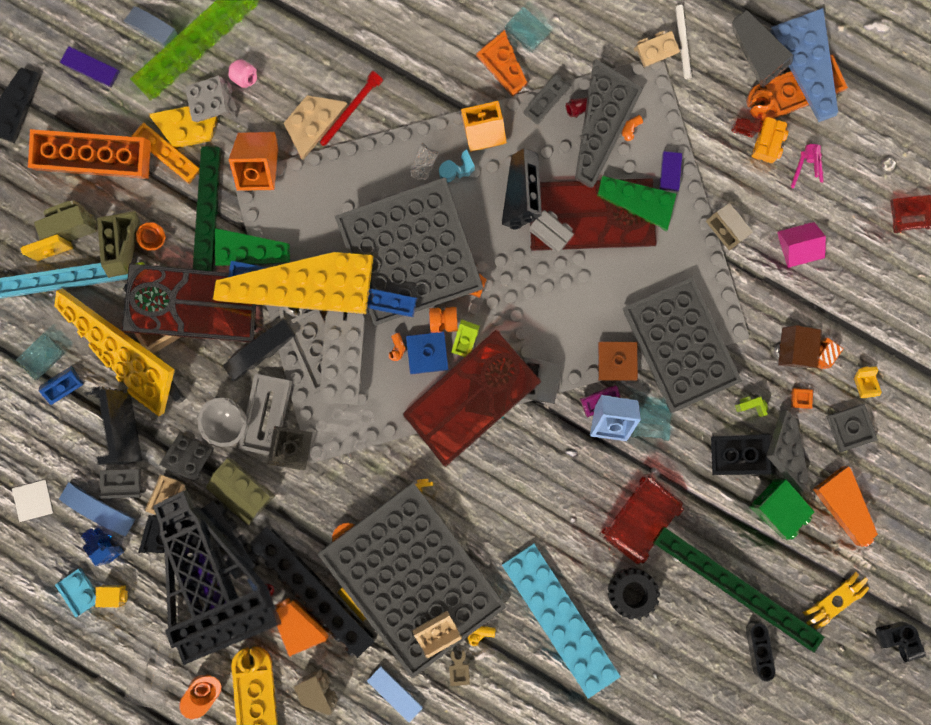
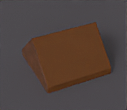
(800, 347)

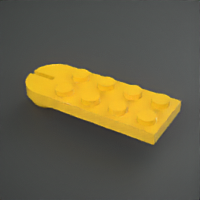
(254, 687)

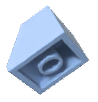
(615, 418)

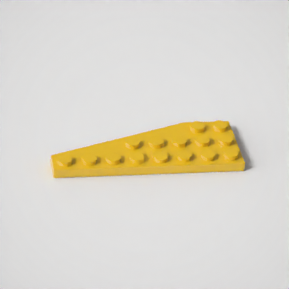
(318, 283)
(138, 368)

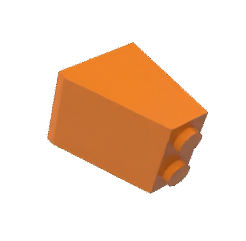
(254, 161)
(299, 627)

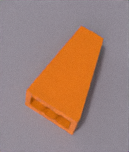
(846, 504)

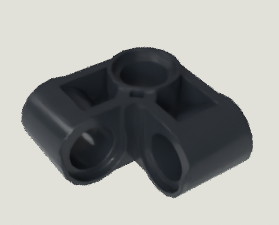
(909, 645)

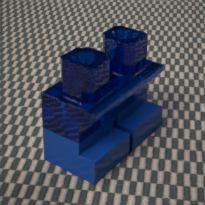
(99, 547)

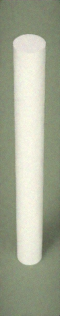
(683, 42)

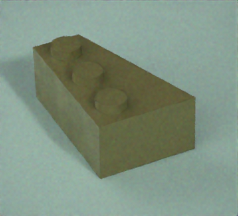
(117, 241)

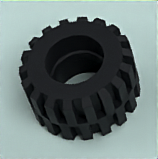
(649, 598)

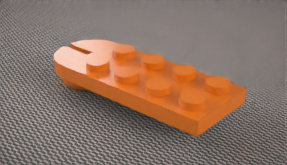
(785, 95)

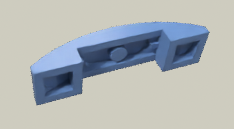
(96, 510)

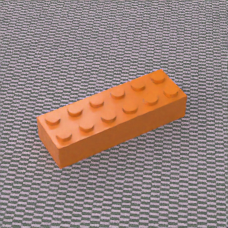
(89, 154)

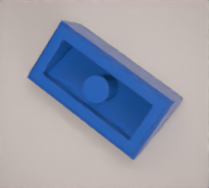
(60, 385)

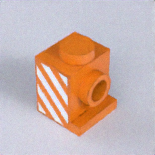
(828, 353)

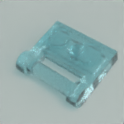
(654, 415)

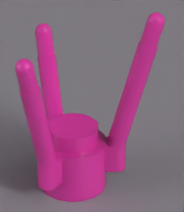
(813, 155)

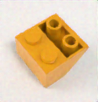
(483, 126)

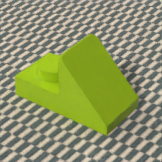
(465, 338)

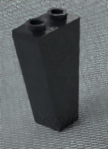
(523, 190)

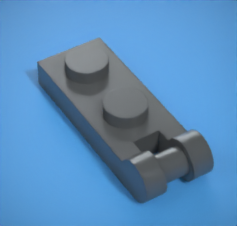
(546, 99)

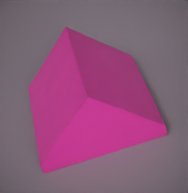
(802, 244)

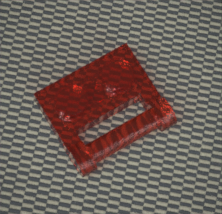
(911, 207)

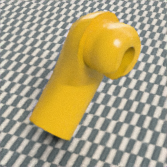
(477, 635)

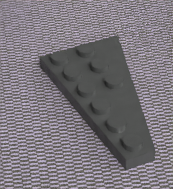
(606, 113)

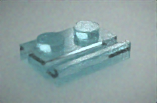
(527, 29)
(40, 356)

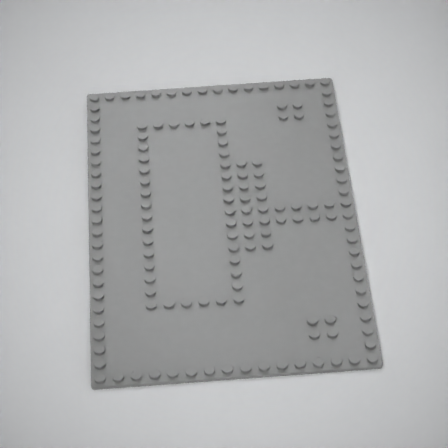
(537, 300)

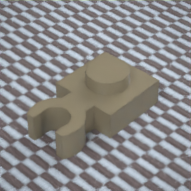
(459, 672)

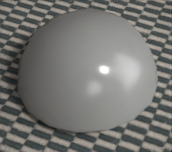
(222, 422)

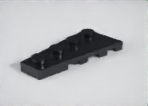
(16, 102)
(153, 542)

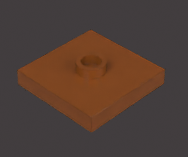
(617, 361)

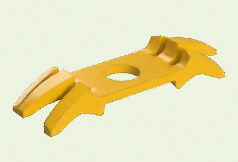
(828, 609)

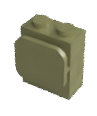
(66, 220)

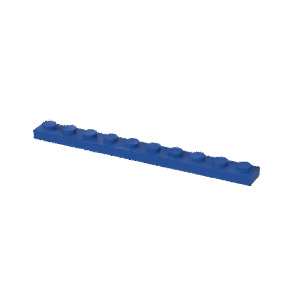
(377, 299)

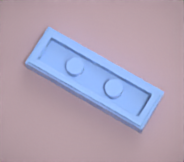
(395, 694)

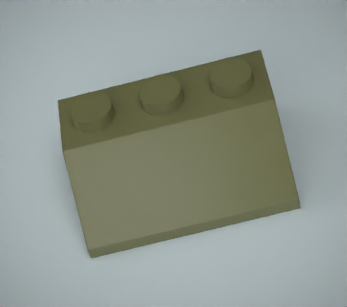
(239, 491)

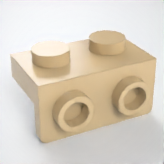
(657, 49)
(164, 488)
(437, 634)

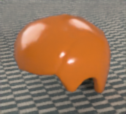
(150, 236)

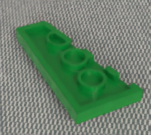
(644, 201)
(248, 249)

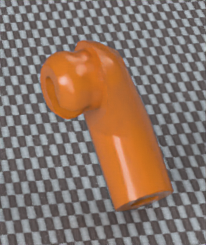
(628, 129)
(399, 348)

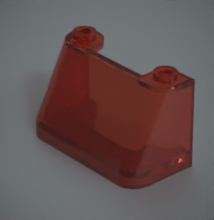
(642, 519)

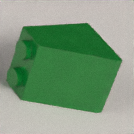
(782, 509)

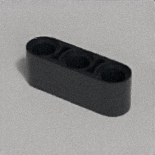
(766, 658)

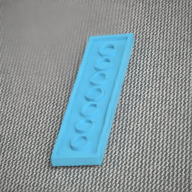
(561, 621)

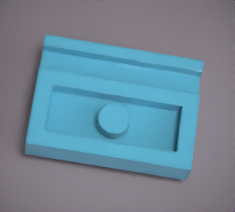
(77, 592)

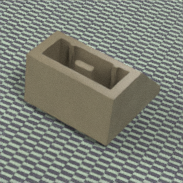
(315, 692)

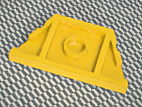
(181, 129)

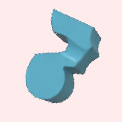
(450, 169)

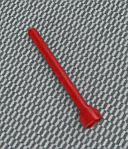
(372, 81)

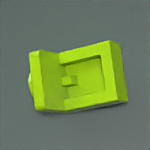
(748, 403)

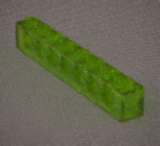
(184, 42)

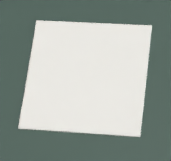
(32, 500)

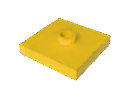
(46, 247)

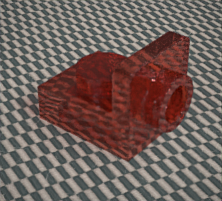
(746, 128)

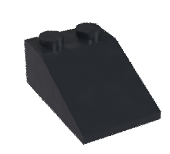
(741, 455)

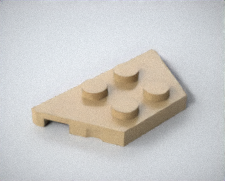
(312, 121)

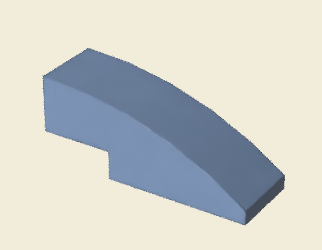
(150, 26)

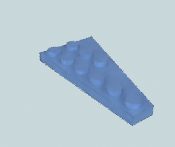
(811, 63)

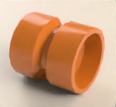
(443, 319)

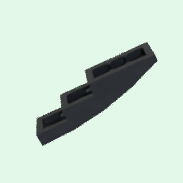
(258, 350)

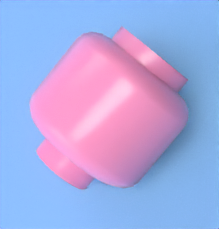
(242, 73)

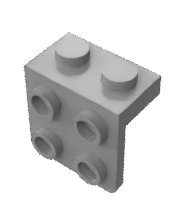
(210, 99)

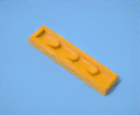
(168, 154)

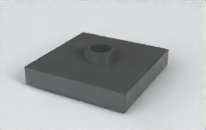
(852, 427)

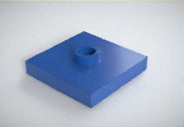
(427, 353)

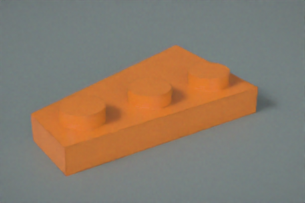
(502, 63)

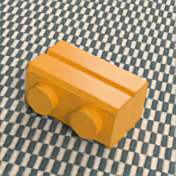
(769, 140)

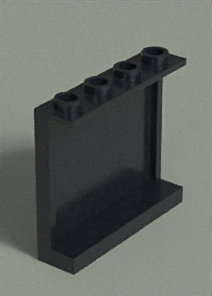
(118, 426)

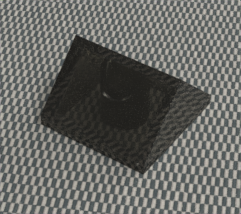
(289, 448)

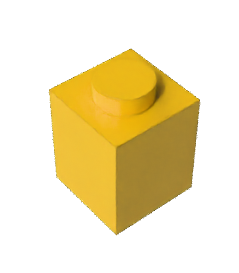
(111, 596)

